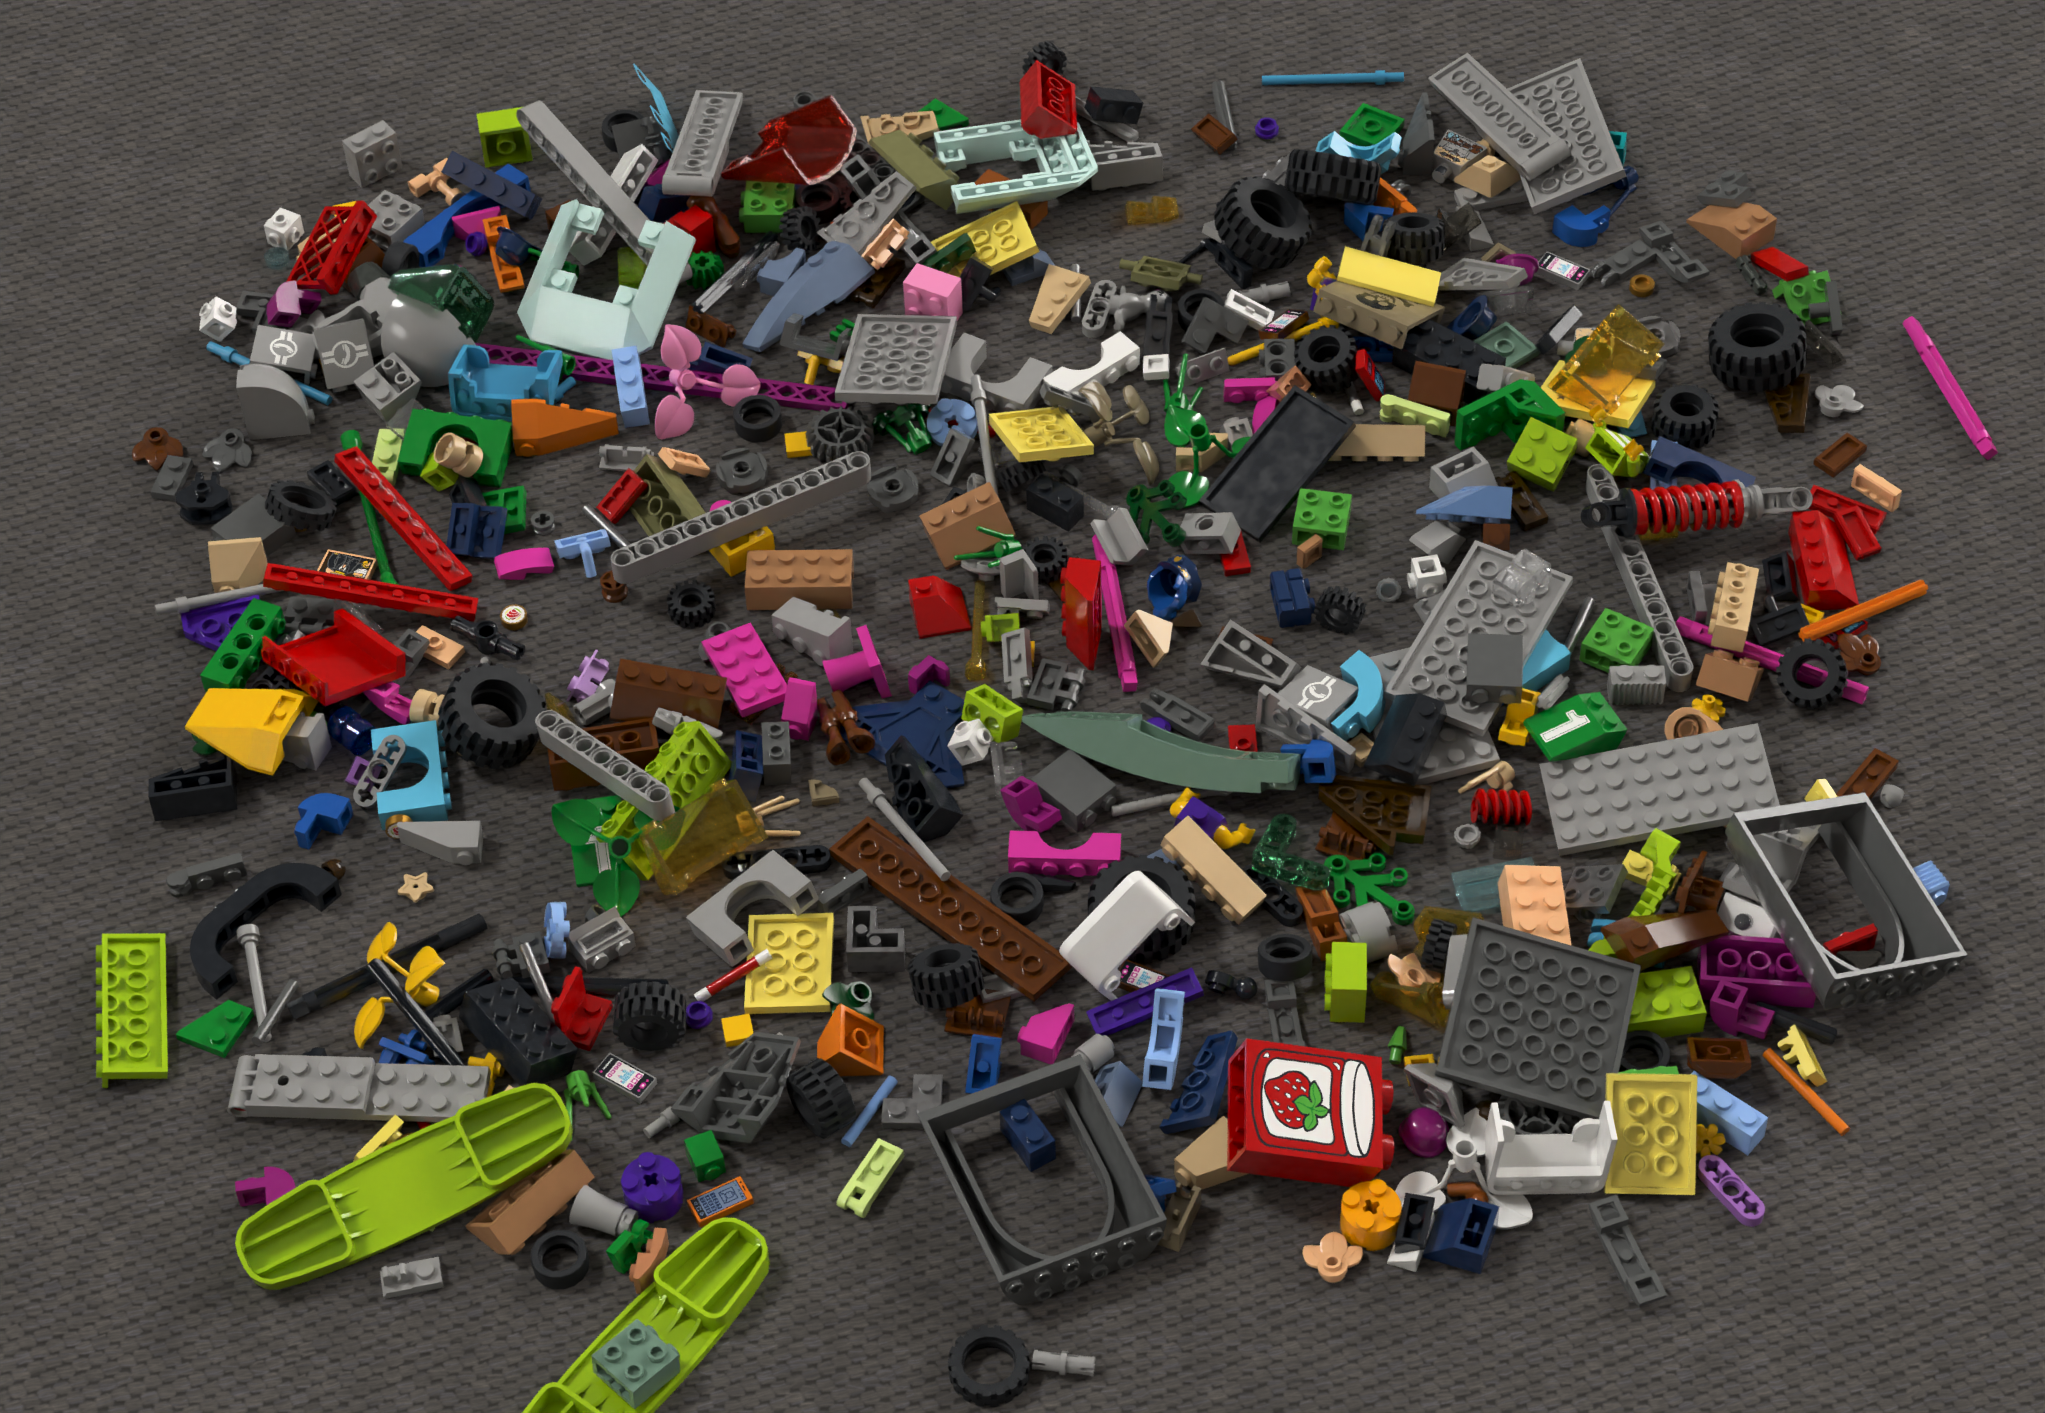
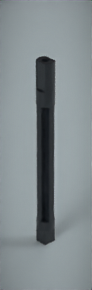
(362, 978)

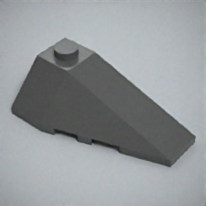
(1418, 142)

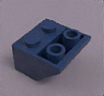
(1463, 1234)

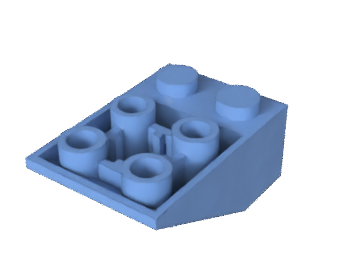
(1472, 505)

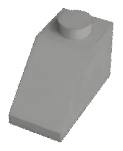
(1439, 540)

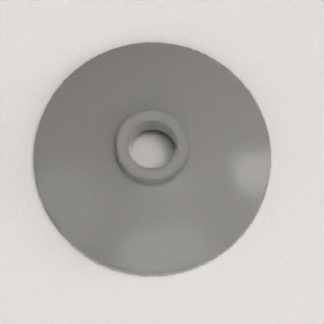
(980, 567)

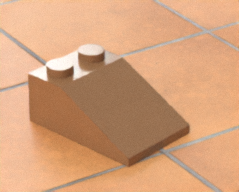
(1737, 229)

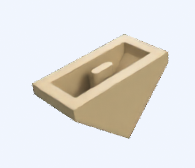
(1150, 635)

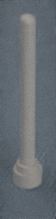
(248, 938)

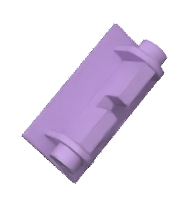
(591, 669)

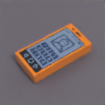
(720, 1201)

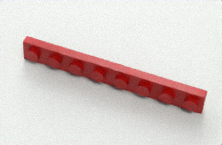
(403, 518)
(369, 592)

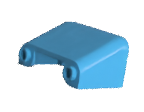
(488, 388)

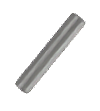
(1553, 692)

